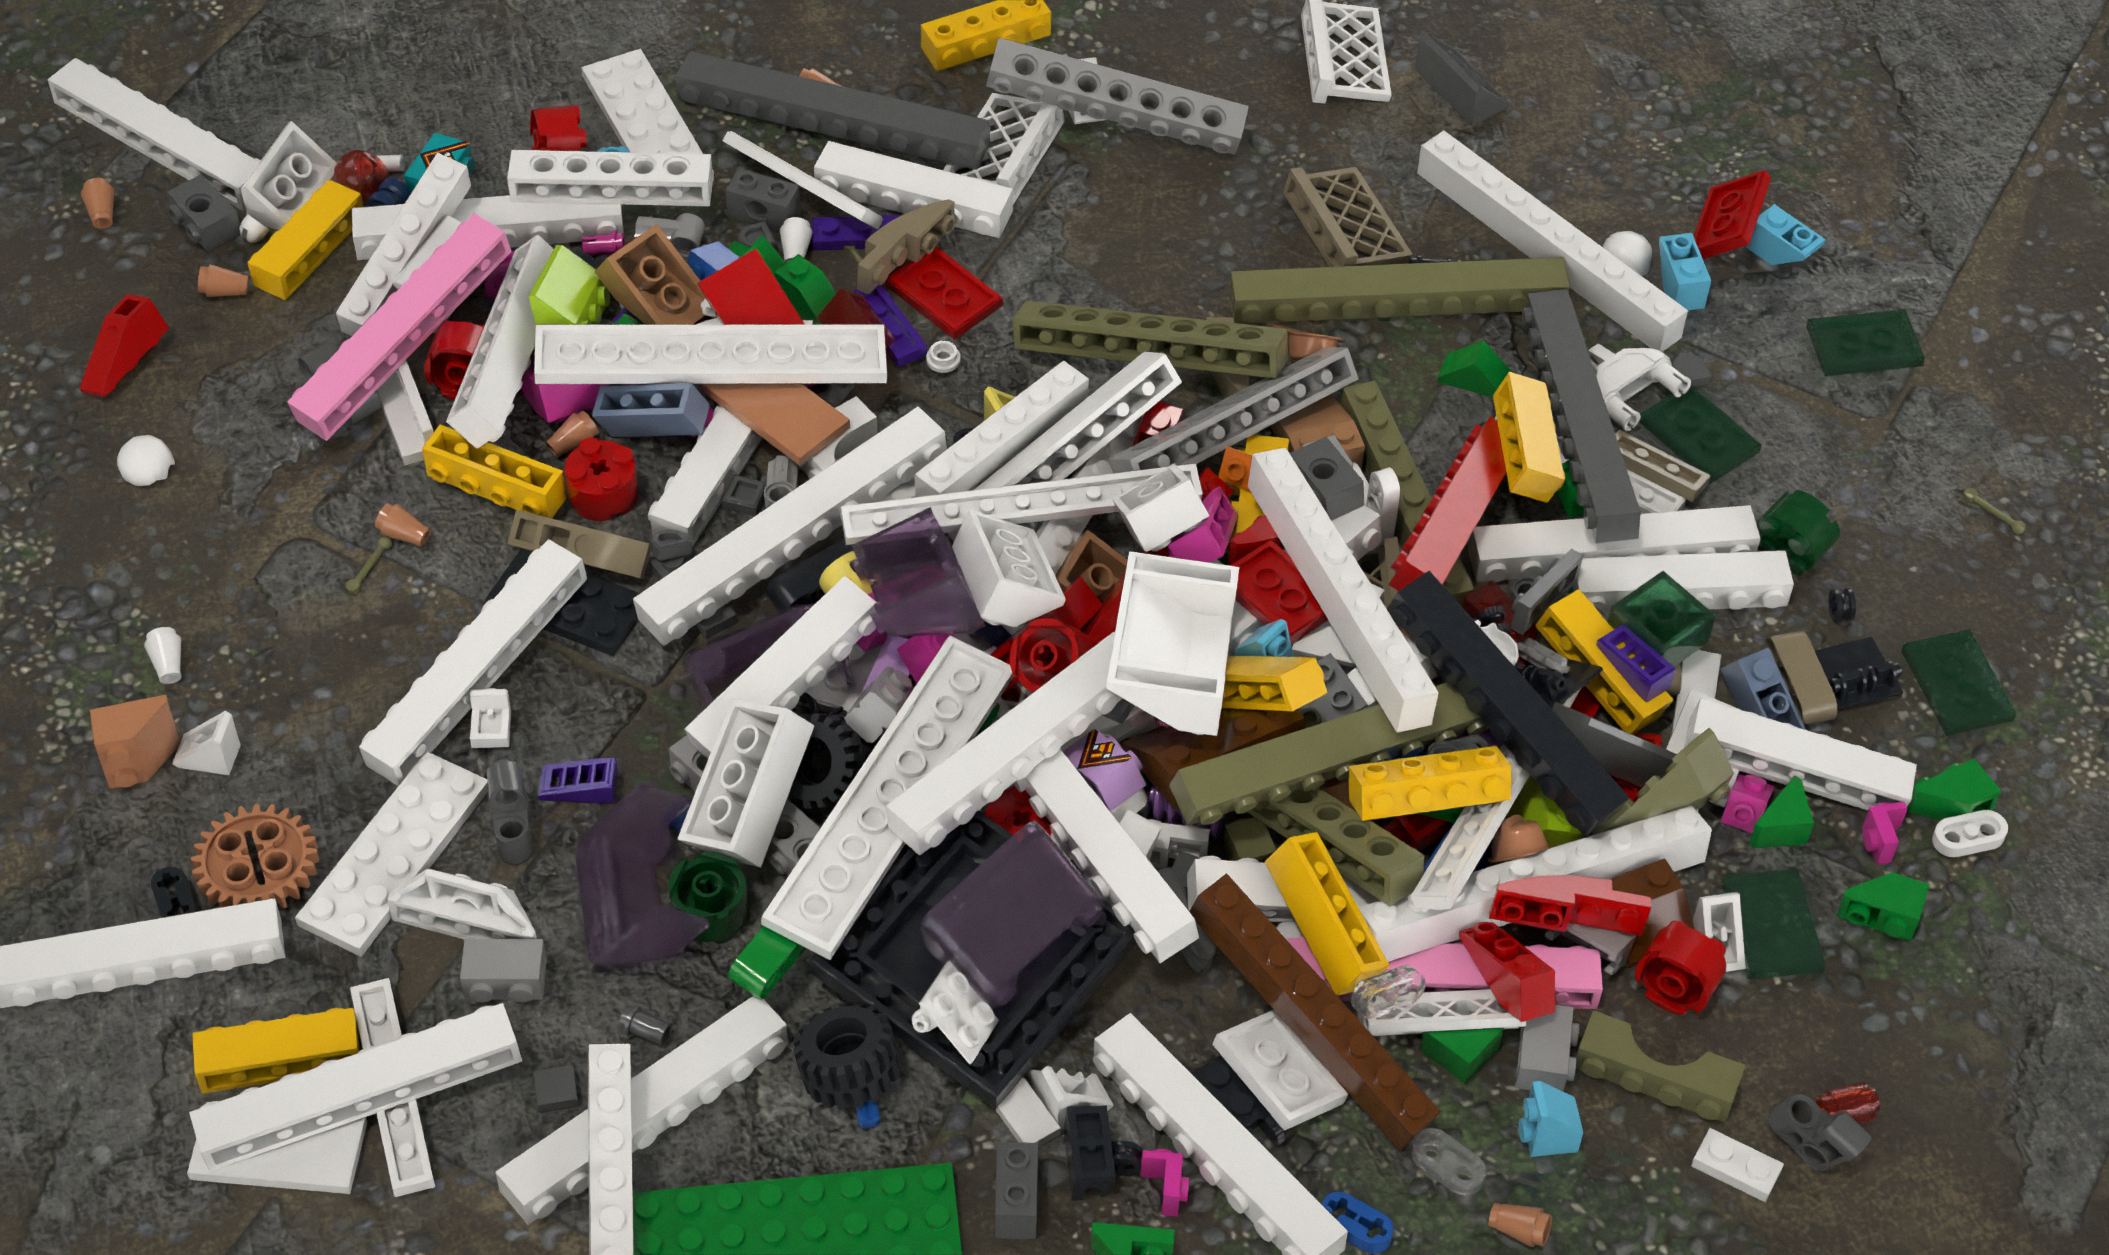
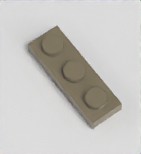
(1661, 467)

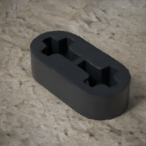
(182, 898)

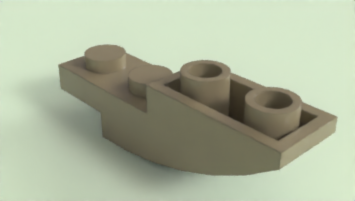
(902, 238)
(593, 546)

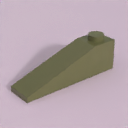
(1693, 779)

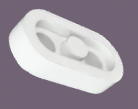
(1967, 835)

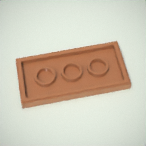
(783, 415)

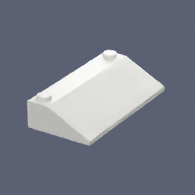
(1174, 639)

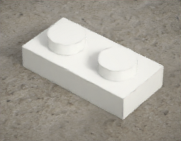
(1737, 1165)

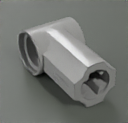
(683, 232)
(781, 479)

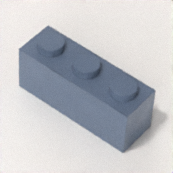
(651, 410)

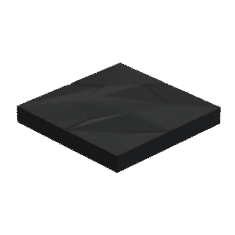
(891, 969)

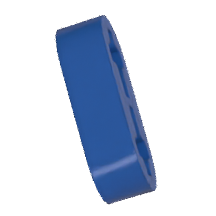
(1358, 1220)

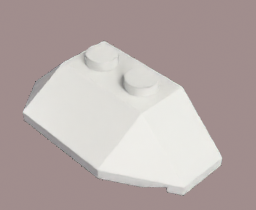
(460, 907)

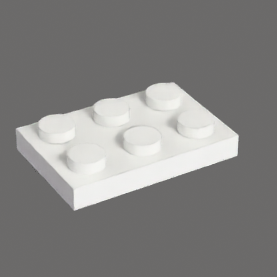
(1280, 1069)

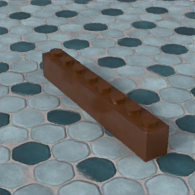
(1313, 1012)

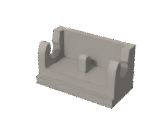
(1613, 945)

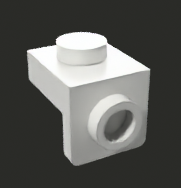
(490, 718)

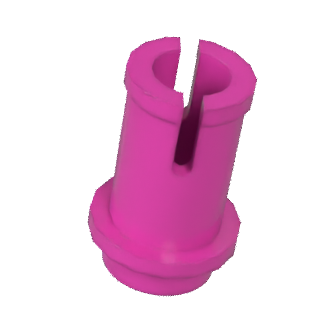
(603, 244)

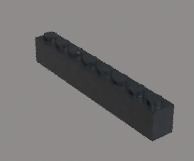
(1507, 704)

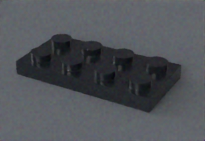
(594, 616)

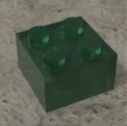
(1665, 618)

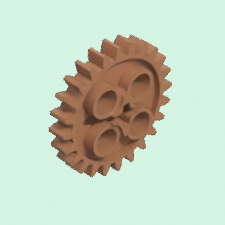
(220, 869)

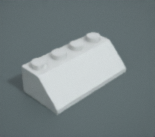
(1006, 570)
(746, 781)

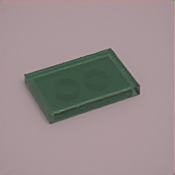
(1865, 342)
(1700, 433)
(1958, 682)
(1776, 924)

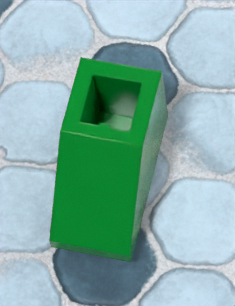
(1954, 792)
(1886, 904)

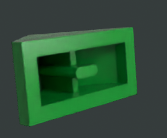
(1474, 369)
(1785, 820)
(1461, 1050)

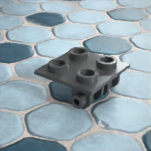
(1341, 696)

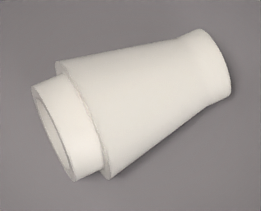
(795, 237)
(165, 653)

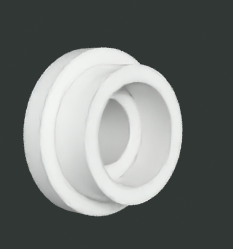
(943, 357)

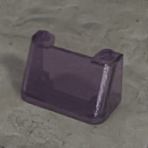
(916, 580)
(1010, 912)

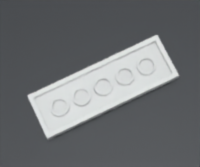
(638, 105)
(391, 850)

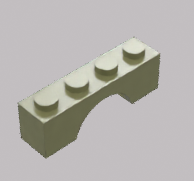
(1700, 1086)

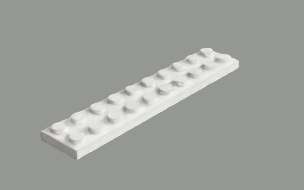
(709, 354)
(855, 841)

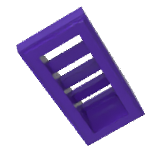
(1646, 682)
(587, 792)

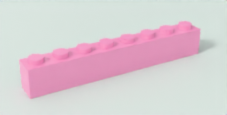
(399, 326)
(1453, 969)

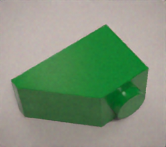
(805, 287)

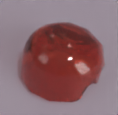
(360, 172)

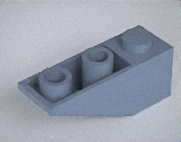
(1760, 688)

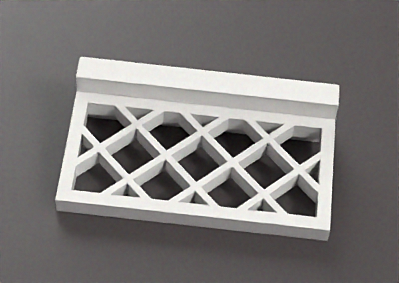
(1321, 50)
(1025, 150)

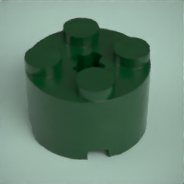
(1800, 528)
(711, 889)

